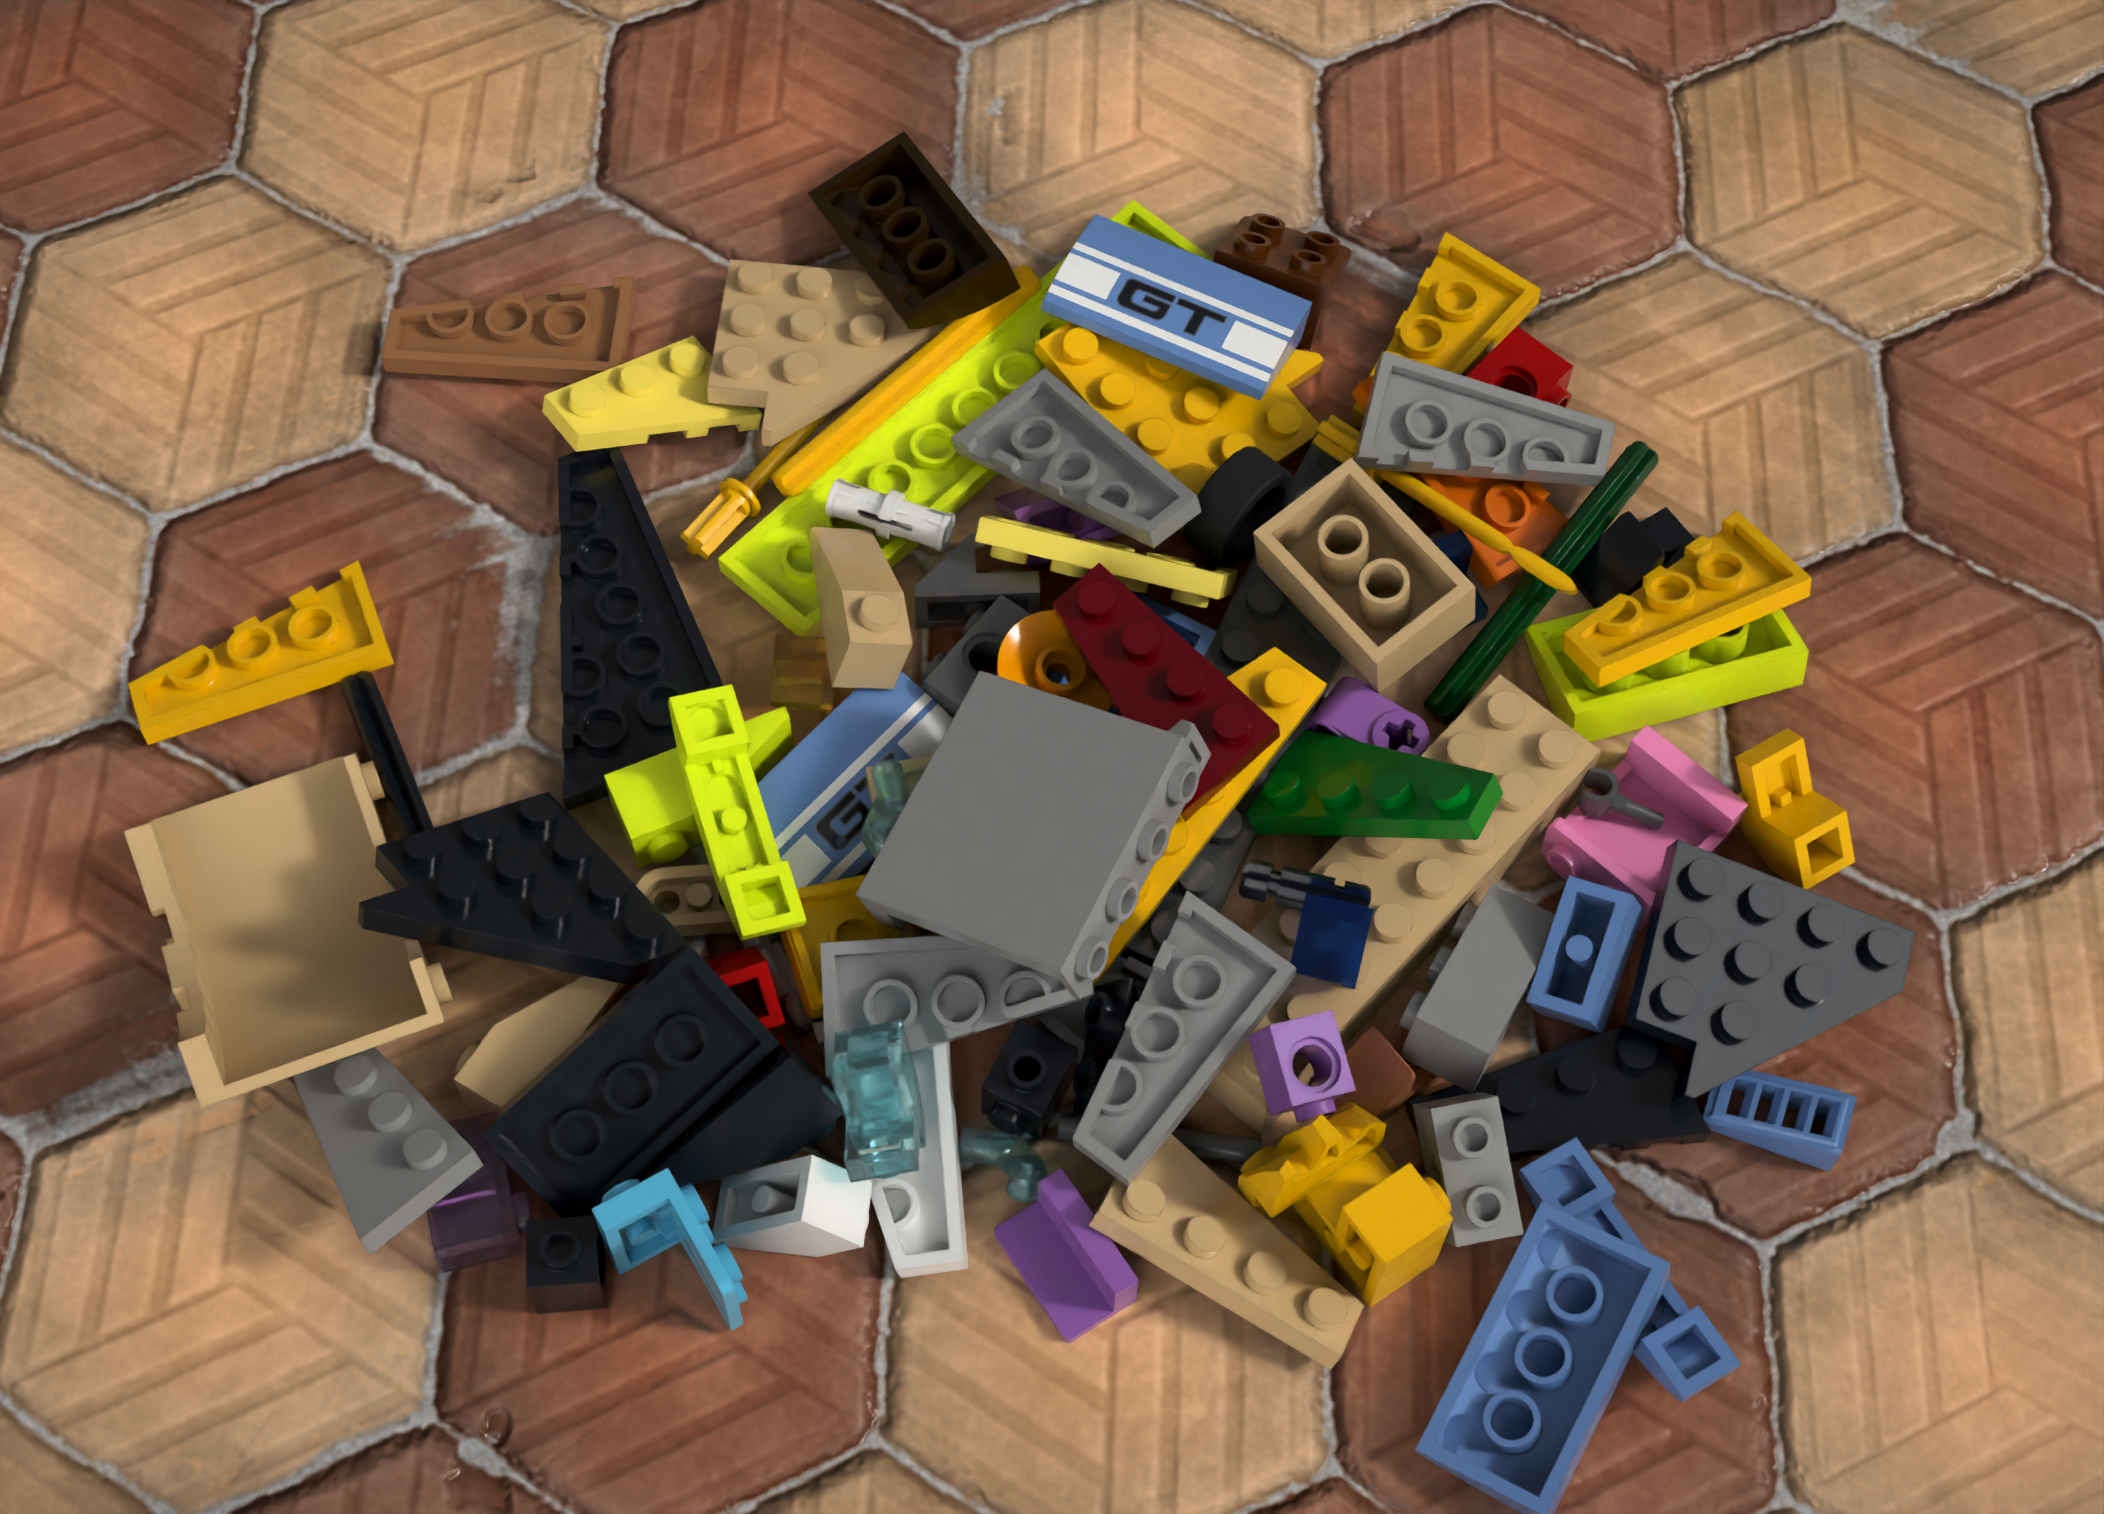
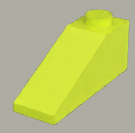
(654, 799)

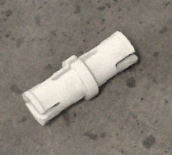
(890, 514)

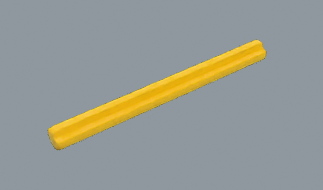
(898, 389)

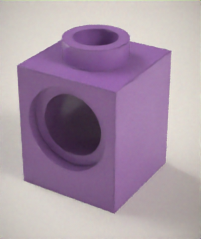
(1319, 1042)

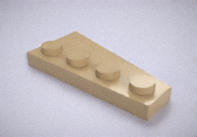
(1226, 1249)

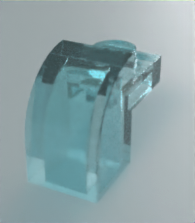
(879, 1101)

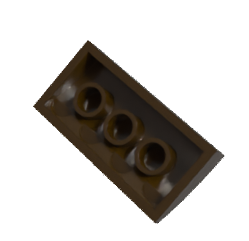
(914, 236)

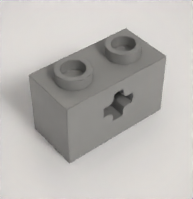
(1470, 1160)

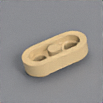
(695, 892)

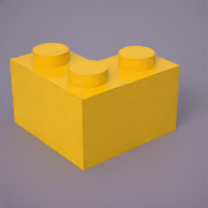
(1379, 1223)

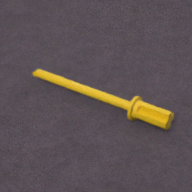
(1340, 443)
(738, 498)

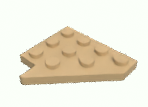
(804, 342)

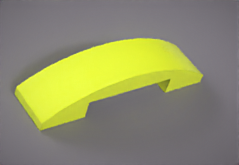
(731, 814)

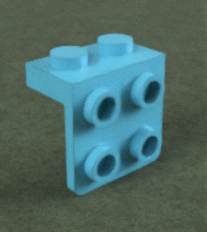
(655, 1214)

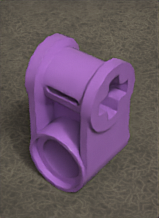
(1363, 715)

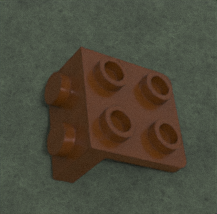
(1287, 260)

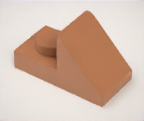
(1382, 1076)

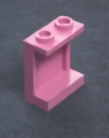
(1629, 853)

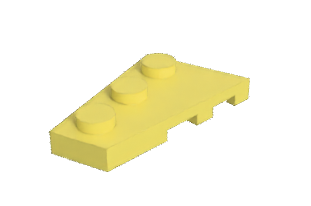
(644, 398)

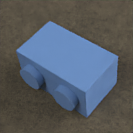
(1585, 954)

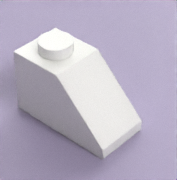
(793, 1209)

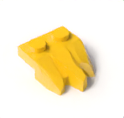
(1308, 1157)

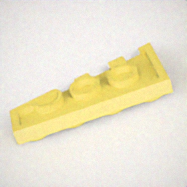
(1073, 557)

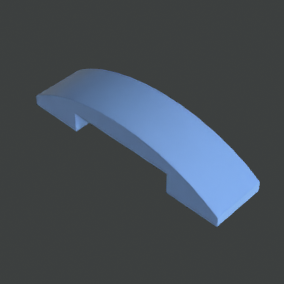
(1678, 1343)

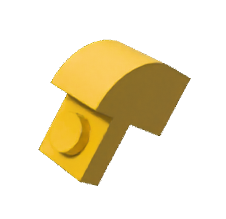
(1786, 820)

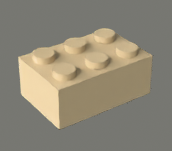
(1365, 575)

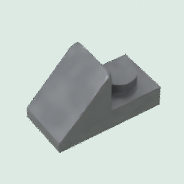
(956, 591)

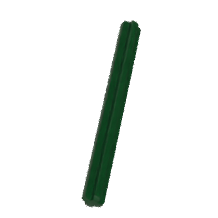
(1533, 594)

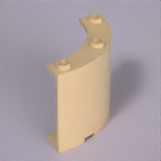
(270, 933)

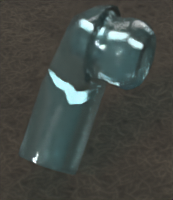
(890, 799)
(1012, 1156)

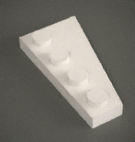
(924, 1208)

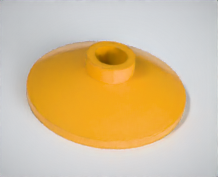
(1041, 647)

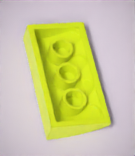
(1716, 673)

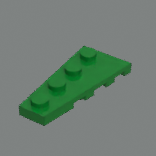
(1371, 791)

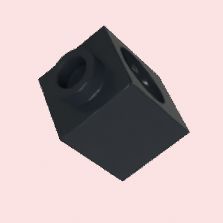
(565, 1264)

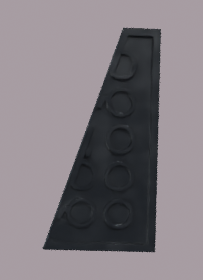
(621, 627)

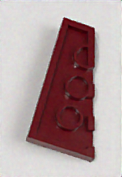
(1162, 678)

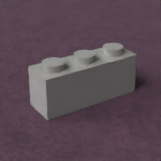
(1476, 987)

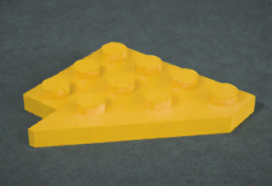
(1178, 415)

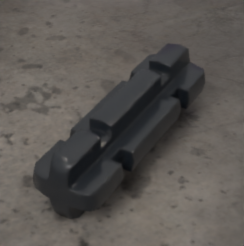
(1292, 885)

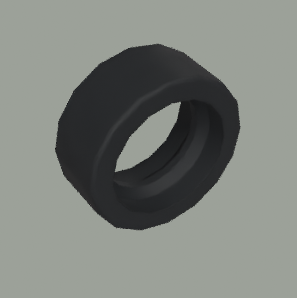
(1236, 503)

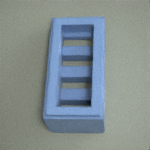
(1796, 1143)

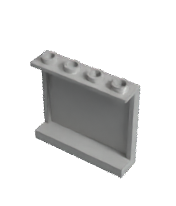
(1032, 829)

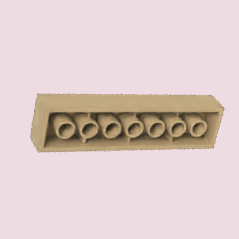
(1422, 881)

